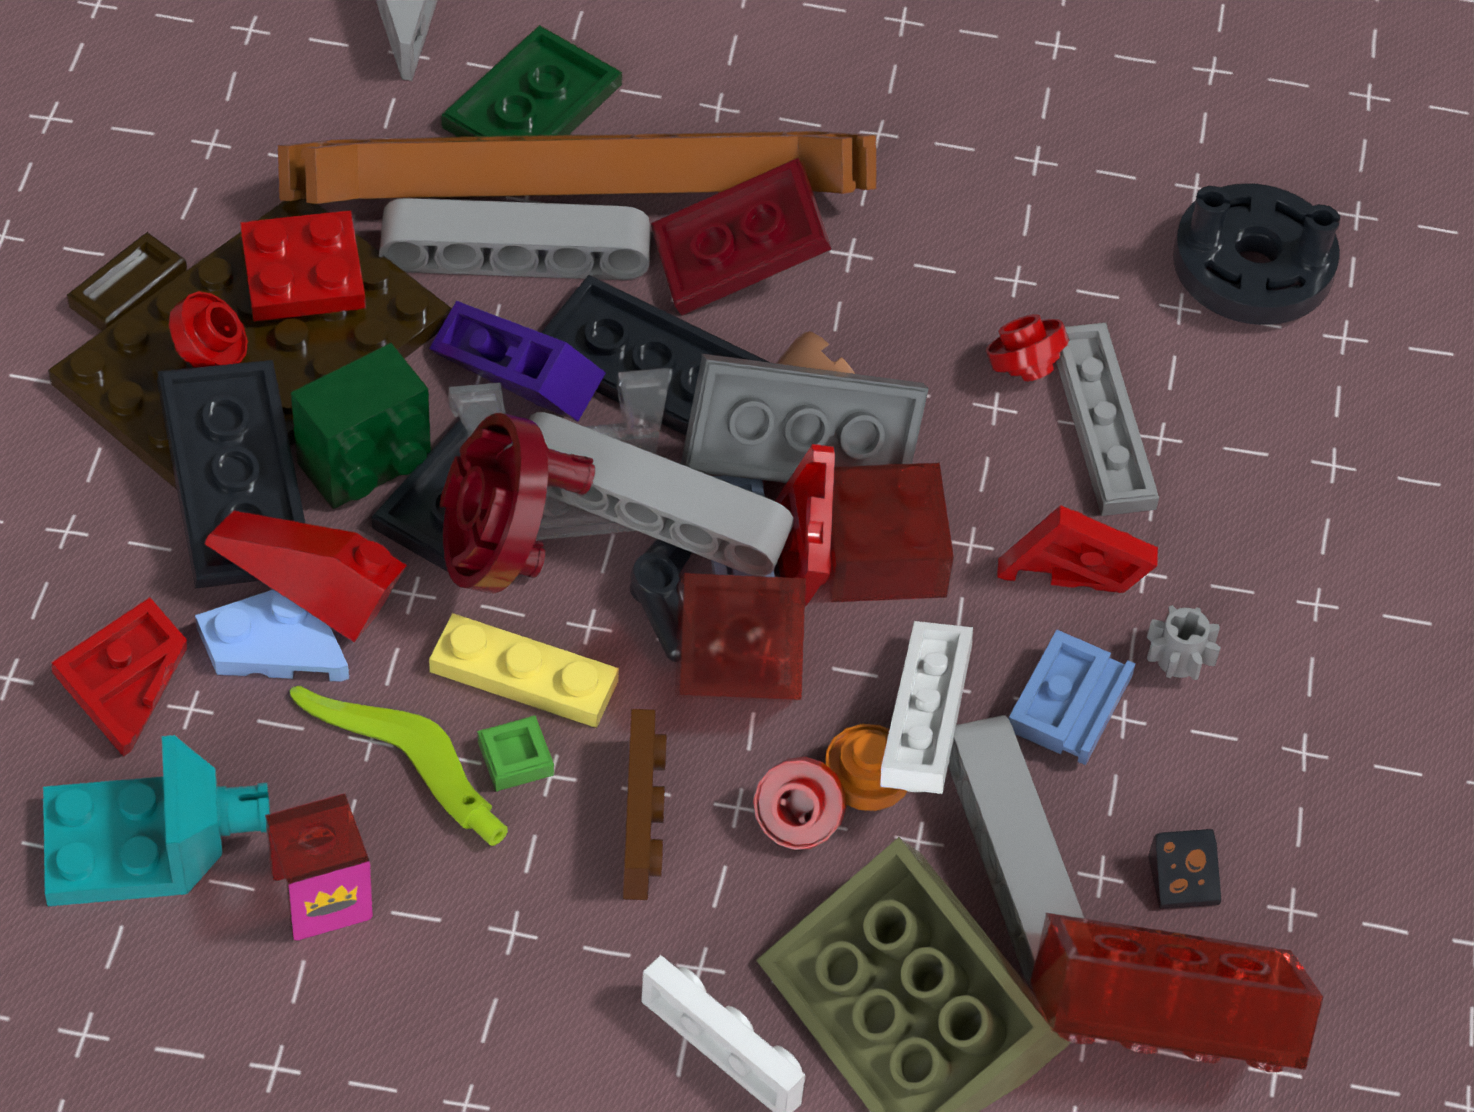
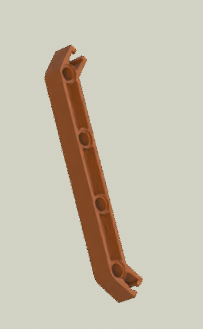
(567, 164)

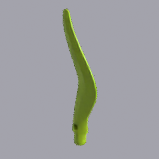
(424, 745)

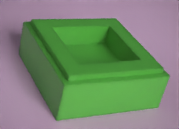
(515, 753)

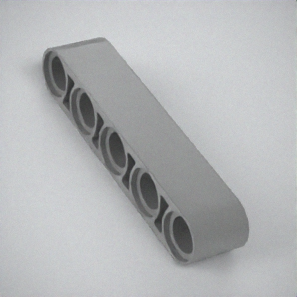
(515, 239)
(671, 500)
(1010, 832)

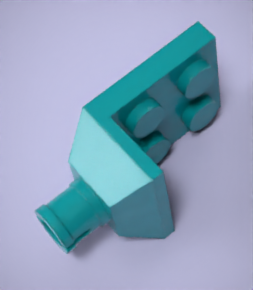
(143, 832)

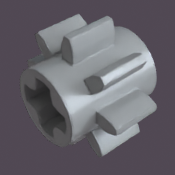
(1183, 642)

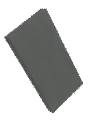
(765, 416)

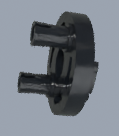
(1262, 220)

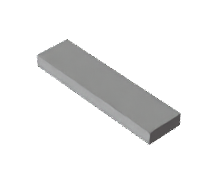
(1105, 422)

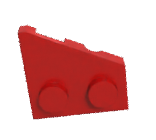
(1080, 553)
(123, 671)

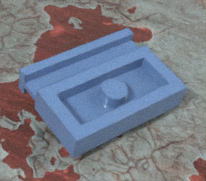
(1070, 696)

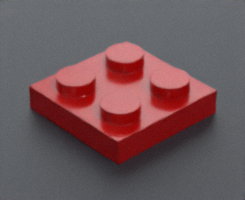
(302, 265)

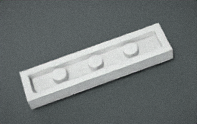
(927, 708)

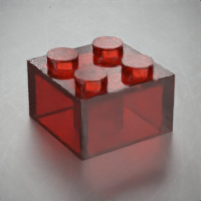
(889, 533)
(740, 638)

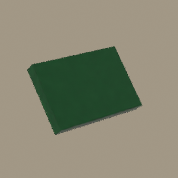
(534, 91)

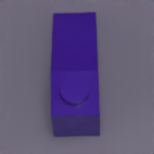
(519, 359)

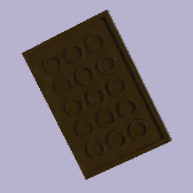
(119, 367)

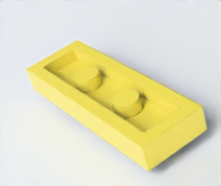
(524, 670)

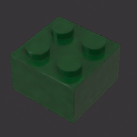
(361, 425)

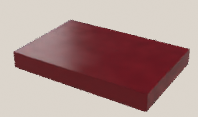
(740, 236)

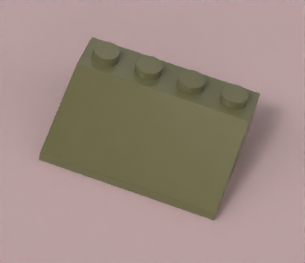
(911, 992)

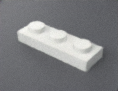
(723, 1036)

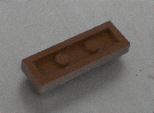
(644, 805)

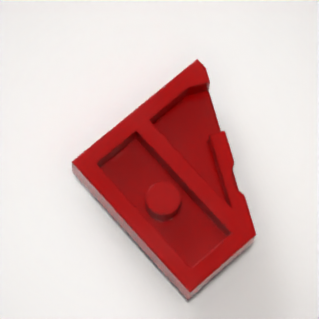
(810, 502)

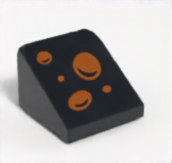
(1185, 868)

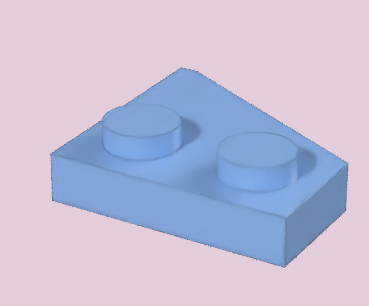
(269, 638)

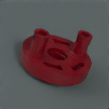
(499, 501)

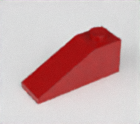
(315, 566)

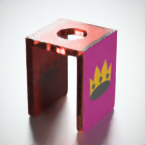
(323, 866)

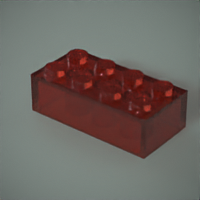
(1175, 993)

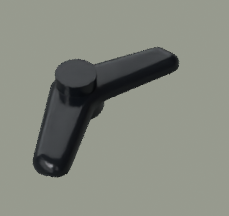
(654, 586)

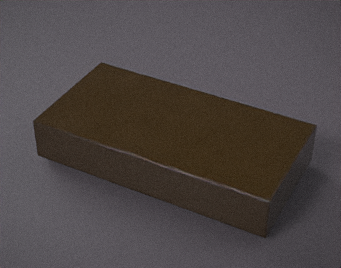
(126, 281)

